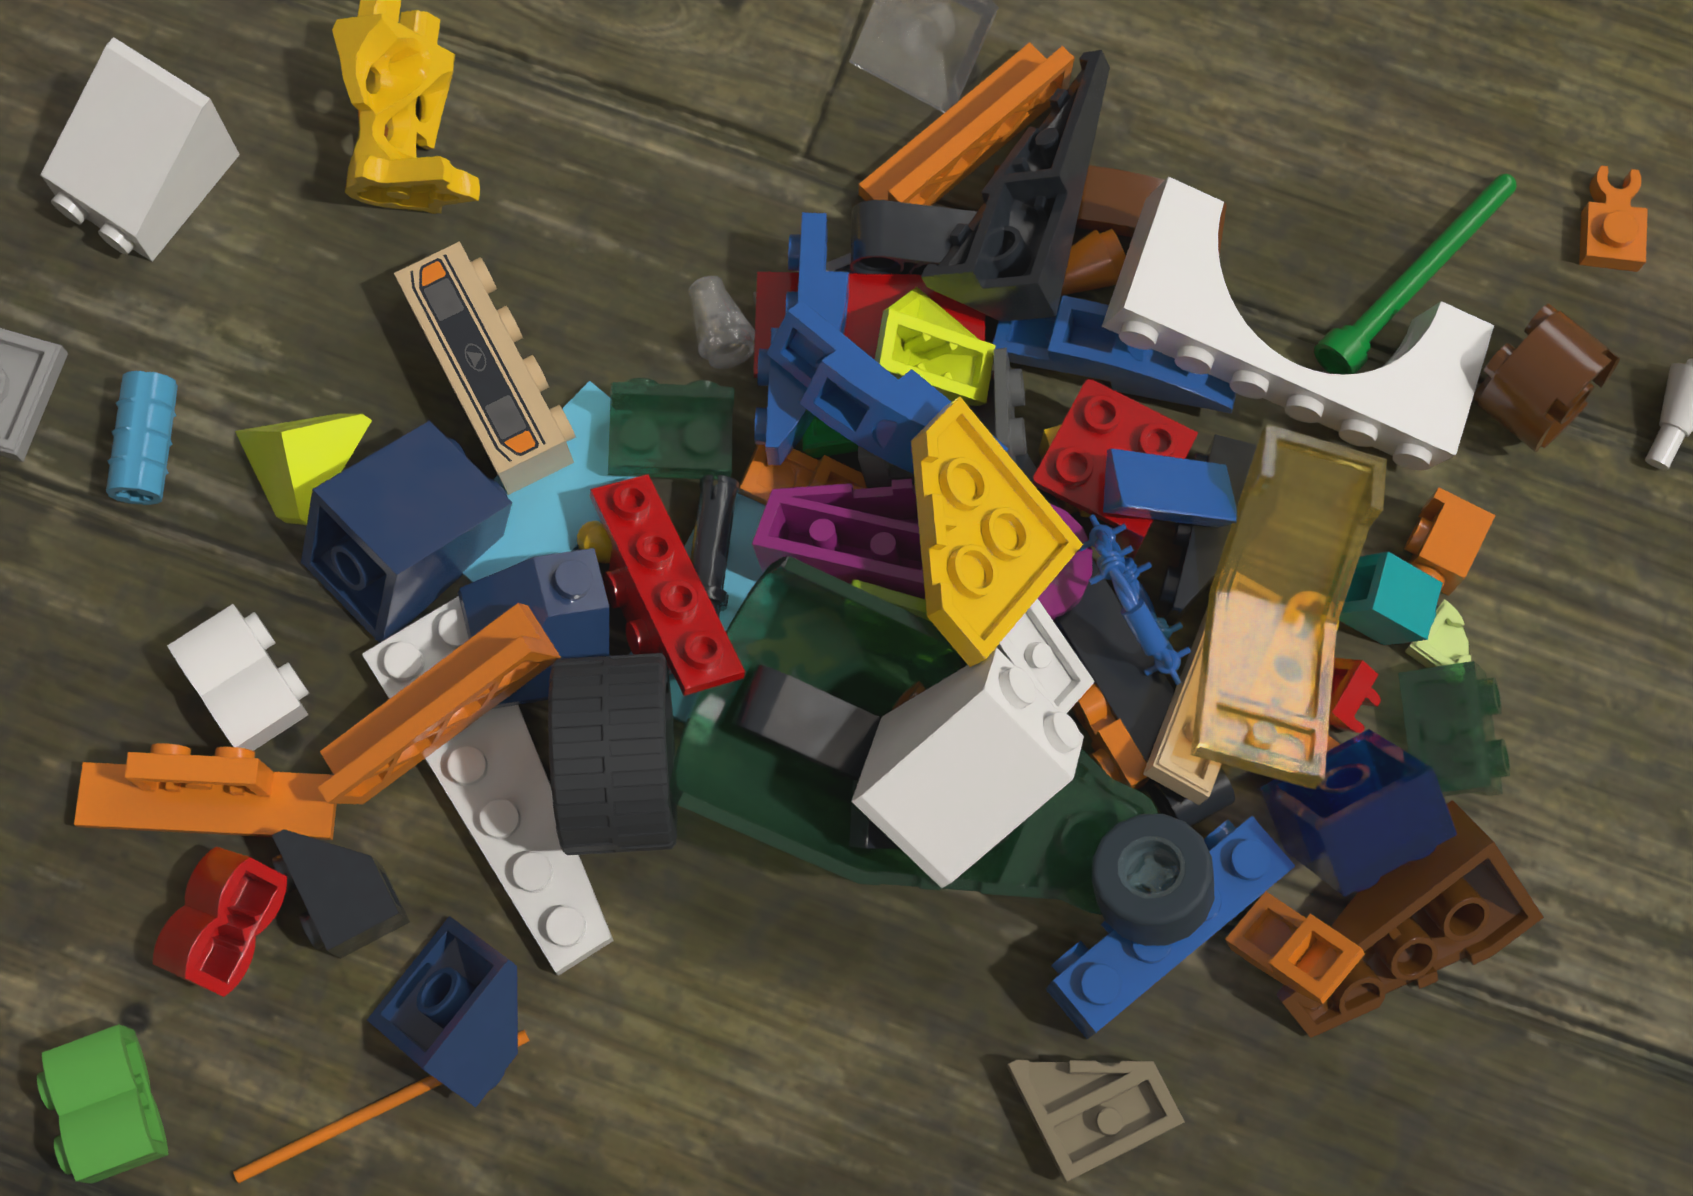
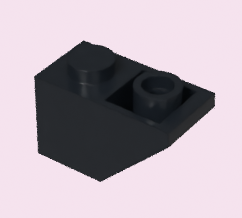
(343, 891)

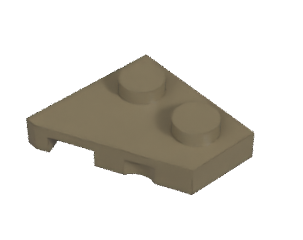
(1094, 1109)

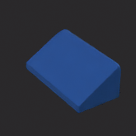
(1168, 489)

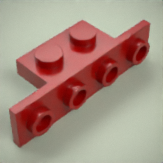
(661, 589)

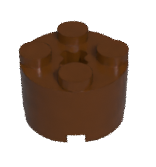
(1545, 379)

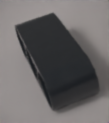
(901, 236)
(807, 722)

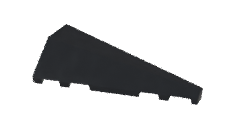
(1021, 238)

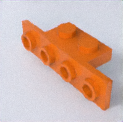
(202, 795)

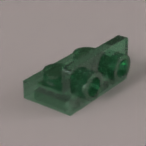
(670, 429)
(1453, 726)

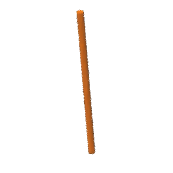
(344, 1124)

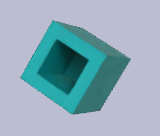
(1391, 600)

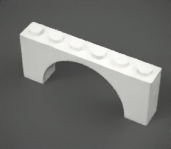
(1179, 305)

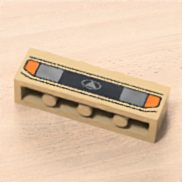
(485, 367)

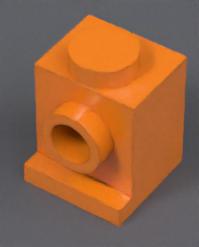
(1448, 538)

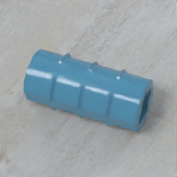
(142, 438)

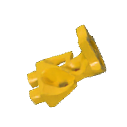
(384, 74)

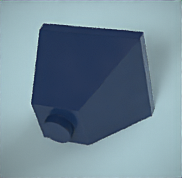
(564, 597)
(455, 1012)

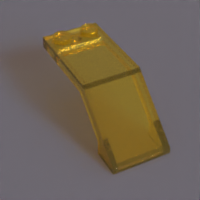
(1280, 605)

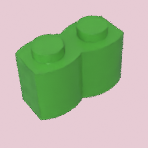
(102, 1105)

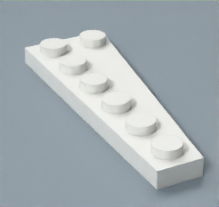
(502, 798)

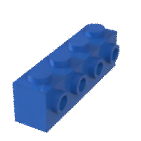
(1116, 971)

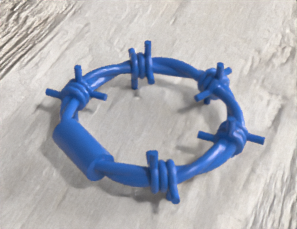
(1137, 609)

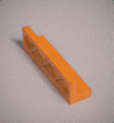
(971, 129)
(437, 706)

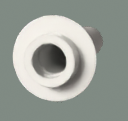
(1676, 416)

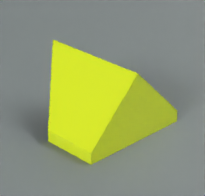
(936, 346)
(299, 457)

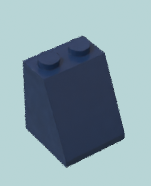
(401, 528)

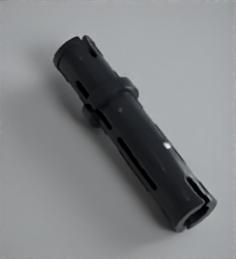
(713, 536)

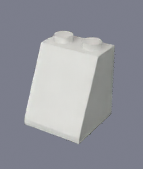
(137, 153)
(966, 765)

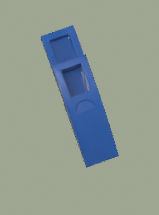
(827, 293)
(1081, 346)
(853, 389)

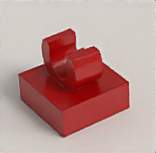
(1349, 691)

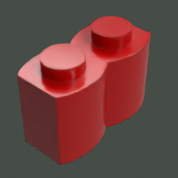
(217, 928)

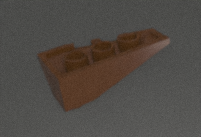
(1420, 920)

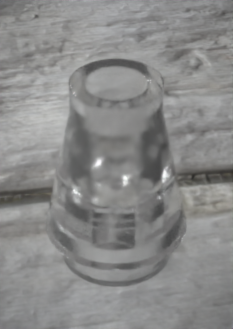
(720, 325)

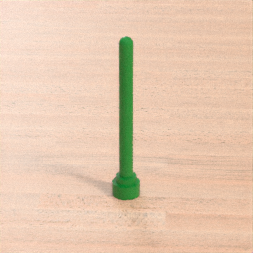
(1346, 349)

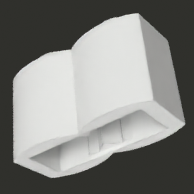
(239, 679)

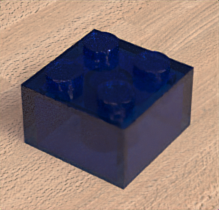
(1364, 815)

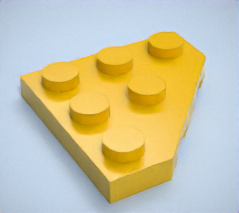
(982, 532)

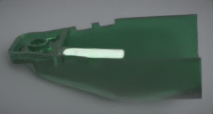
(867, 657)

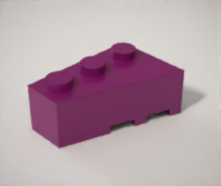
(847, 533)

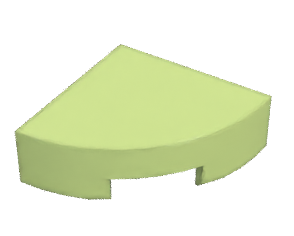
(1446, 641)

